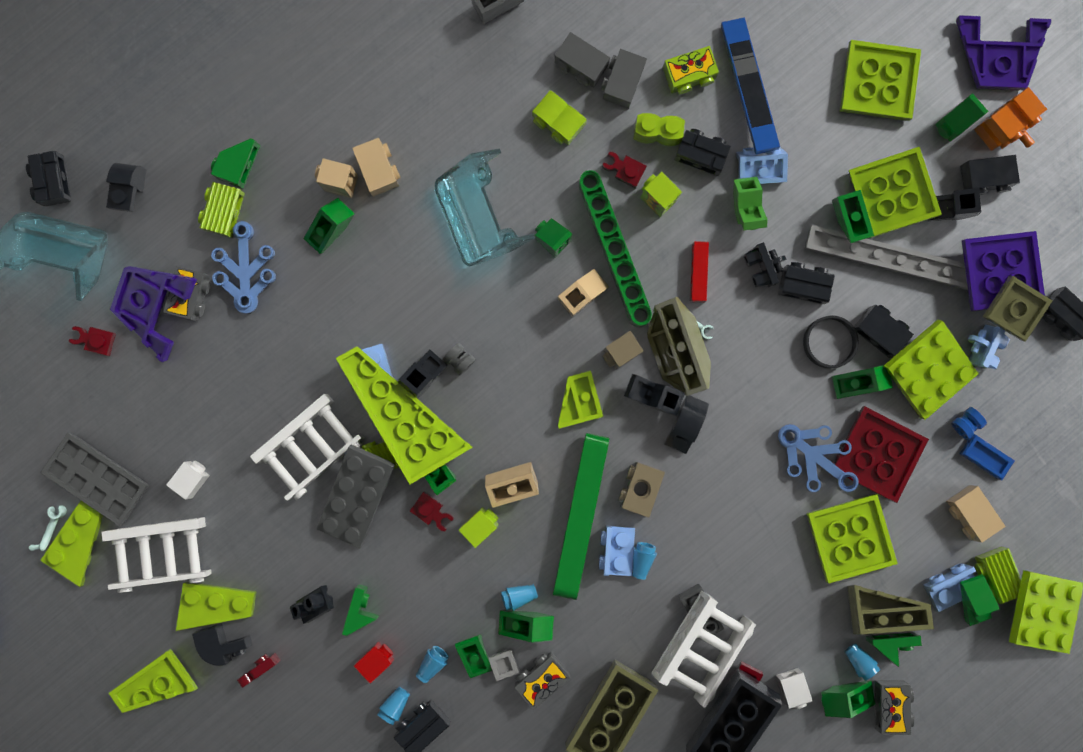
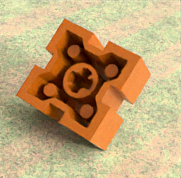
(1012, 121)

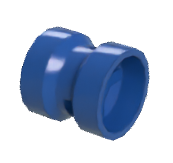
(969, 423)

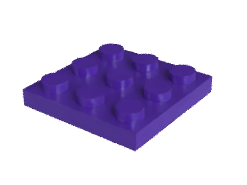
(996, 257)

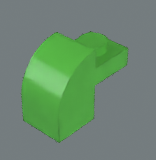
(748, 203)

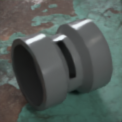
(463, 363)

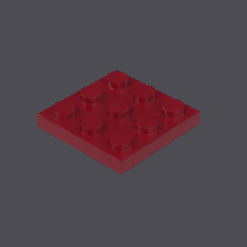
(881, 453)

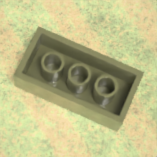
(612, 711)

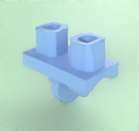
(985, 346)

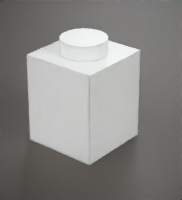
(188, 479)
(794, 688)

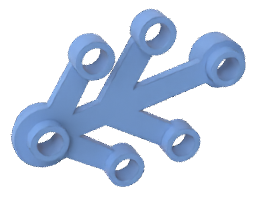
(244, 271)
(814, 455)

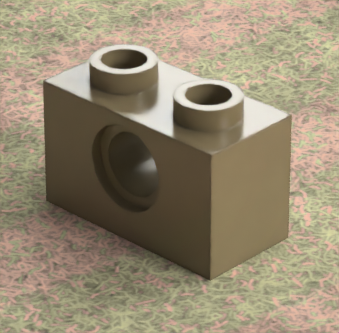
(622, 350)
(643, 503)

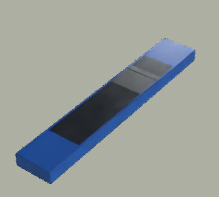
(750, 86)

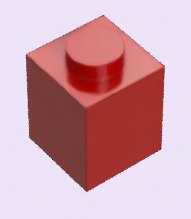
(374, 662)

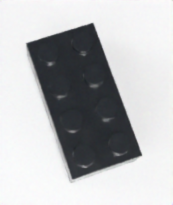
(737, 717)

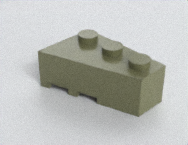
(886, 613)

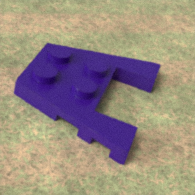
(1002, 63)
(141, 299)

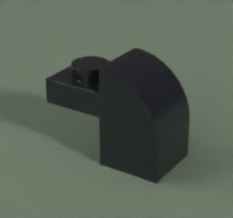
(123, 184)
(959, 205)
(422, 374)
(654, 395)
(687, 424)
(215, 649)

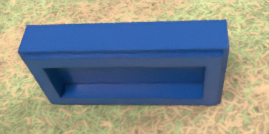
(987, 457)

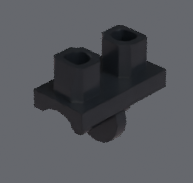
(768, 275)
(312, 605)

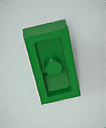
(440, 479)
(977, 600)
(356, 616)
(889, 643)
(473, 656)

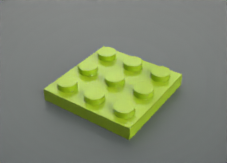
(880, 80)
(896, 191)
(931, 369)
(852, 538)
(1046, 612)

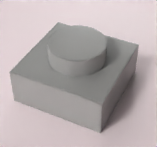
(503, 664)

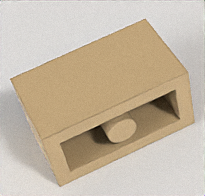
(376, 166)
(336, 178)
(511, 484)
(975, 514)

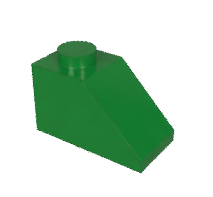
(961, 117)
(235, 163)
(853, 216)
(328, 225)
(553, 236)
(862, 382)
(526, 625)
(848, 699)

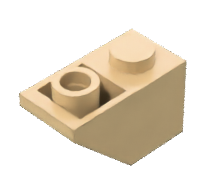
(582, 292)

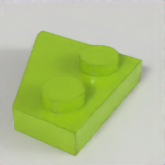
(579, 401)

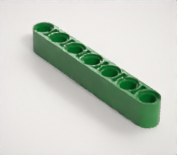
(614, 237)
(581, 516)

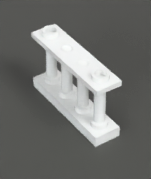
(285, 438)
(143, 535)
(691, 629)

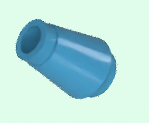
(643, 559)
(518, 596)
(862, 662)
(432, 663)
(393, 706)

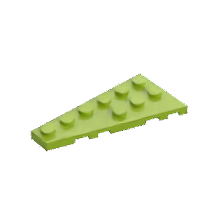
(406, 425)

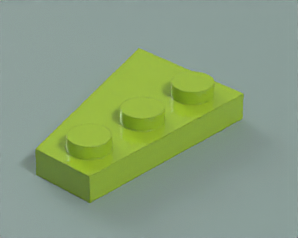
(73, 545)
(212, 604)
(153, 683)

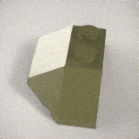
(679, 347)

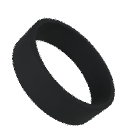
(855, 341)

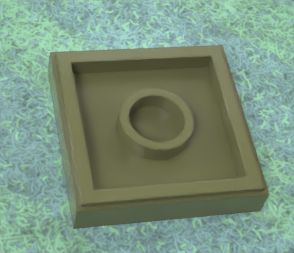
(1017, 308)

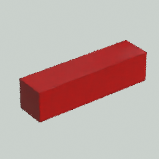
(699, 271)

